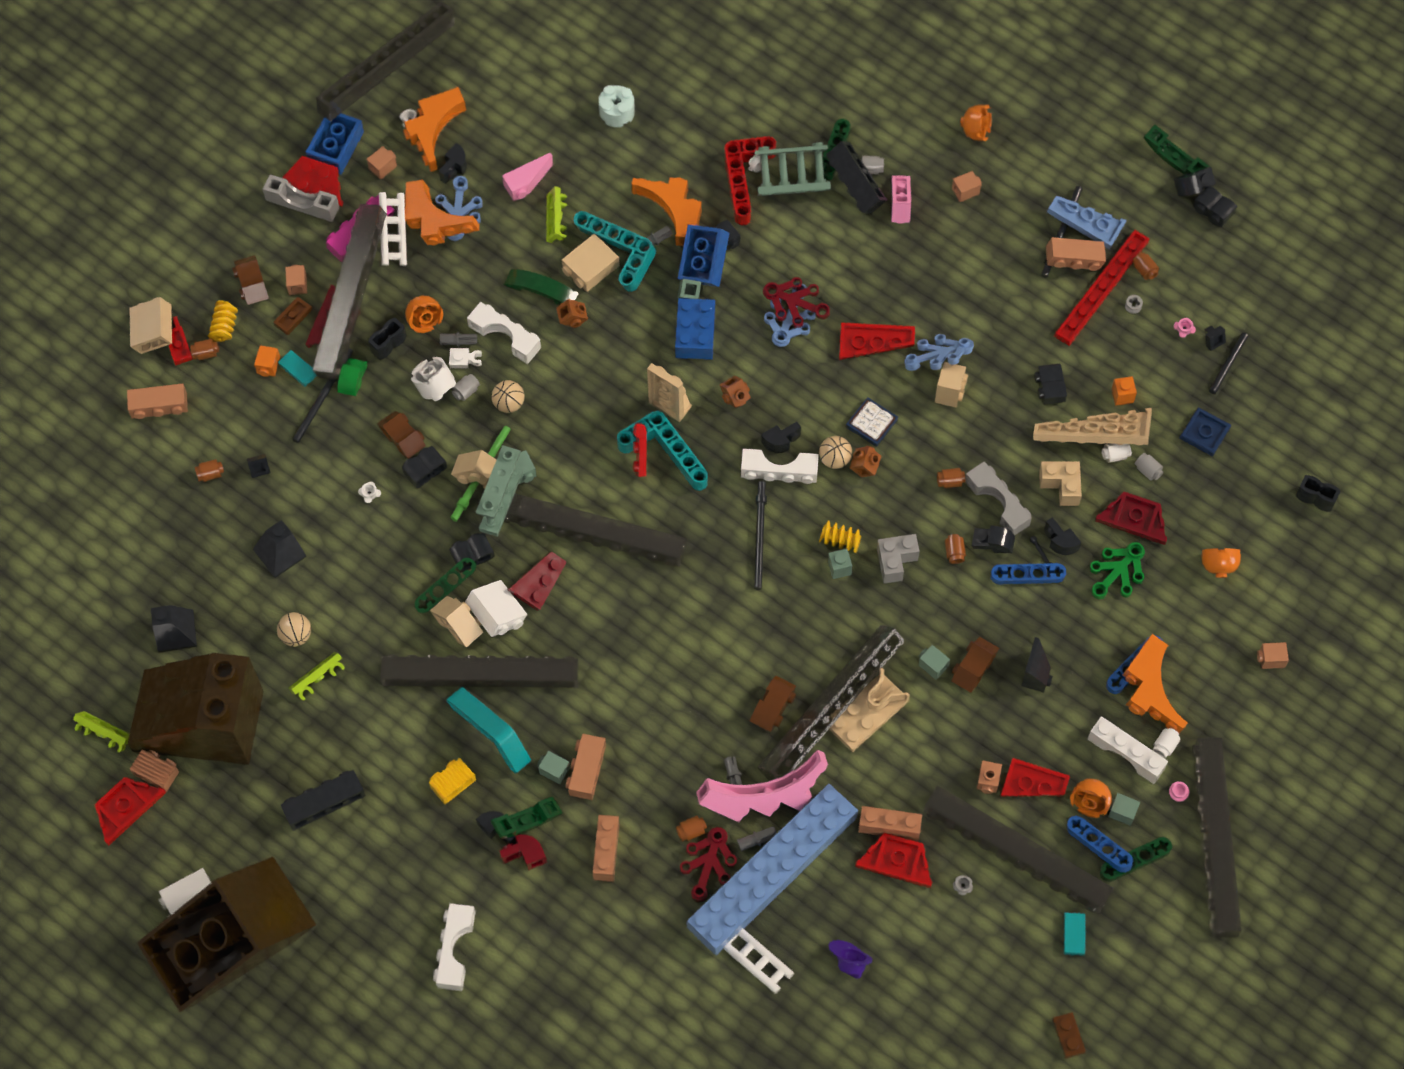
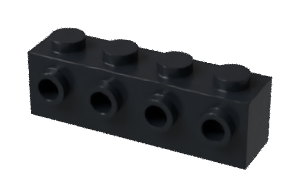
(856, 177)
(323, 799)

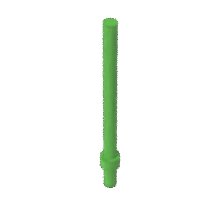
(463, 502)

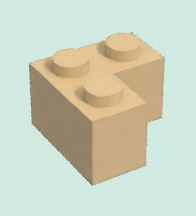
(951, 385)
(474, 467)
(1064, 477)
(458, 620)

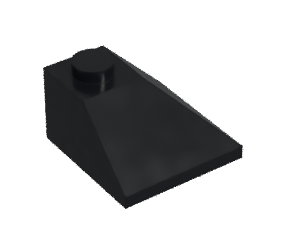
(279, 549)
(173, 628)
(1037, 669)

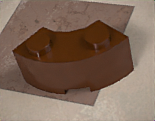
(251, 280)
(404, 436)
(971, 669)
(775, 700)

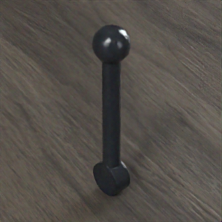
(1033, 539)

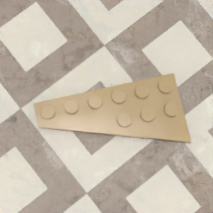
(1100, 429)

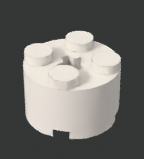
(433, 378)

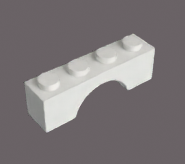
(487, 320)
(802, 469)
(1112, 738)
(458, 921)

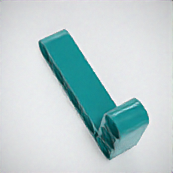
(620, 241)
(669, 445)
(491, 727)

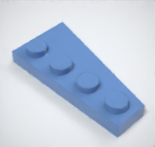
(1087, 221)

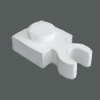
(461, 358)

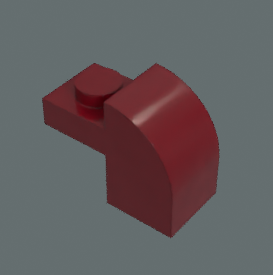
(526, 847)

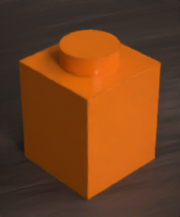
(267, 361)
(1124, 391)

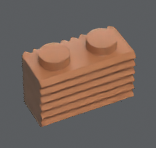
(154, 770)

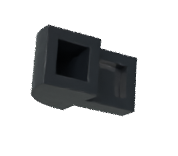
(455, 163)
(1194, 182)
(779, 441)
(996, 539)
(1061, 541)
(486, 826)

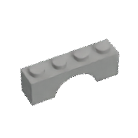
(283, 193)
(984, 481)

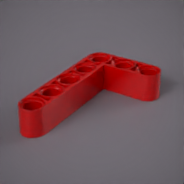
(735, 175)

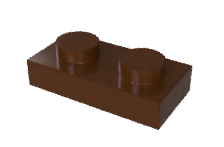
(292, 316)
(1068, 1035)

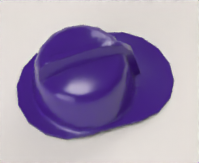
(850, 958)

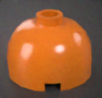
(977, 122)
(423, 313)
(1221, 561)
(1091, 798)

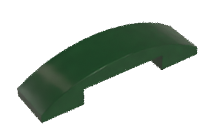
(1171, 153)
(540, 285)
(527, 819)

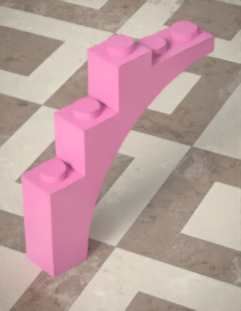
(765, 797)

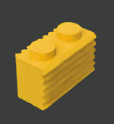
(452, 780)

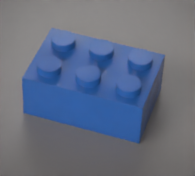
(336, 141)
(703, 255)
(695, 328)

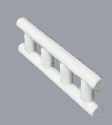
(401, 237)
(756, 969)

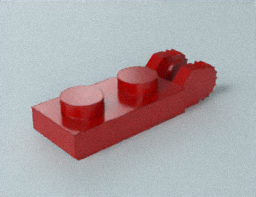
(179, 347)
(640, 449)

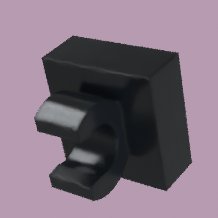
(1215, 337)
(258, 465)

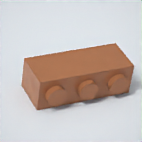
(1075, 253)
(157, 401)
(586, 766)
(897, 823)
(606, 848)

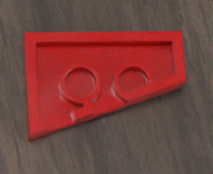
(1033, 780)

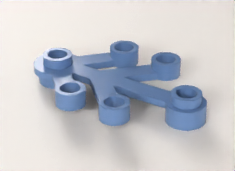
(457, 209)
(783, 332)
(961, 347)

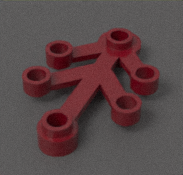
(794, 300)
(709, 860)

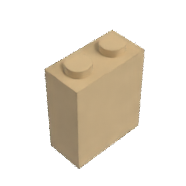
(590, 263)
(150, 325)

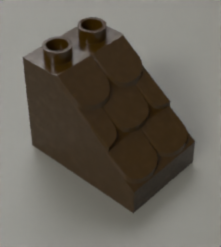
(199, 709)
(225, 932)

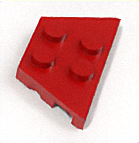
(314, 176)
(125, 805)
(897, 859)

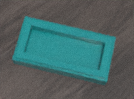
(297, 368)
(1074, 933)

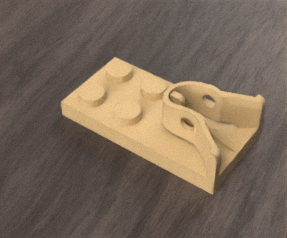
(667, 393)
(869, 711)

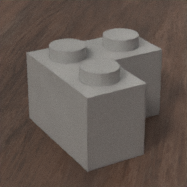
(893, 553)

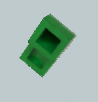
(351, 376)

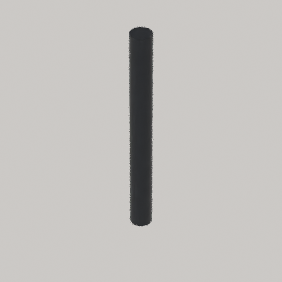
(1228, 363)

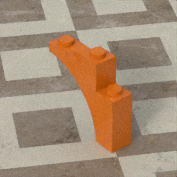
(433, 116)
(673, 200)
(432, 221)
(1150, 695)

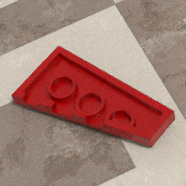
(869, 339)

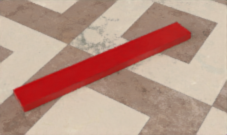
(1101, 288)

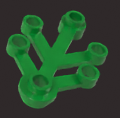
(1119, 568)

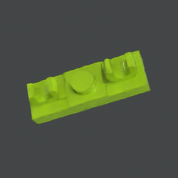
(554, 215)
(316, 675)
(102, 729)

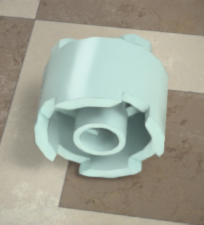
(616, 105)

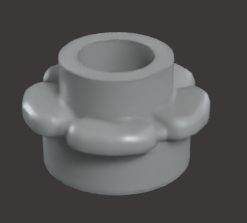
(963, 880)

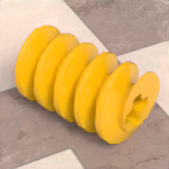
(222, 321)
(840, 536)

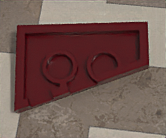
(538, 581)

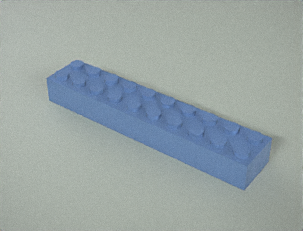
(772, 869)

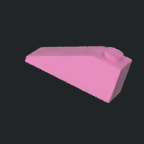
(525, 178)
(901, 199)

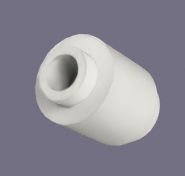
(1114, 452)
(1166, 742)

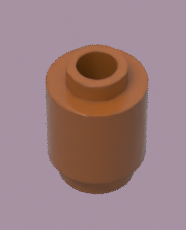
(1146, 266)
(204, 349)
(209, 470)
(950, 478)
(955, 549)
(691, 828)

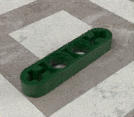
(835, 135)
(443, 582)
(1137, 861)

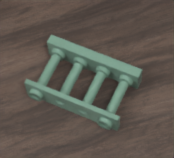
(784, 186)
(499, 491)

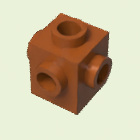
(572, 313)
(735, 391)
(865, 461)

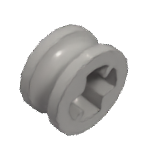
(1133, 298)

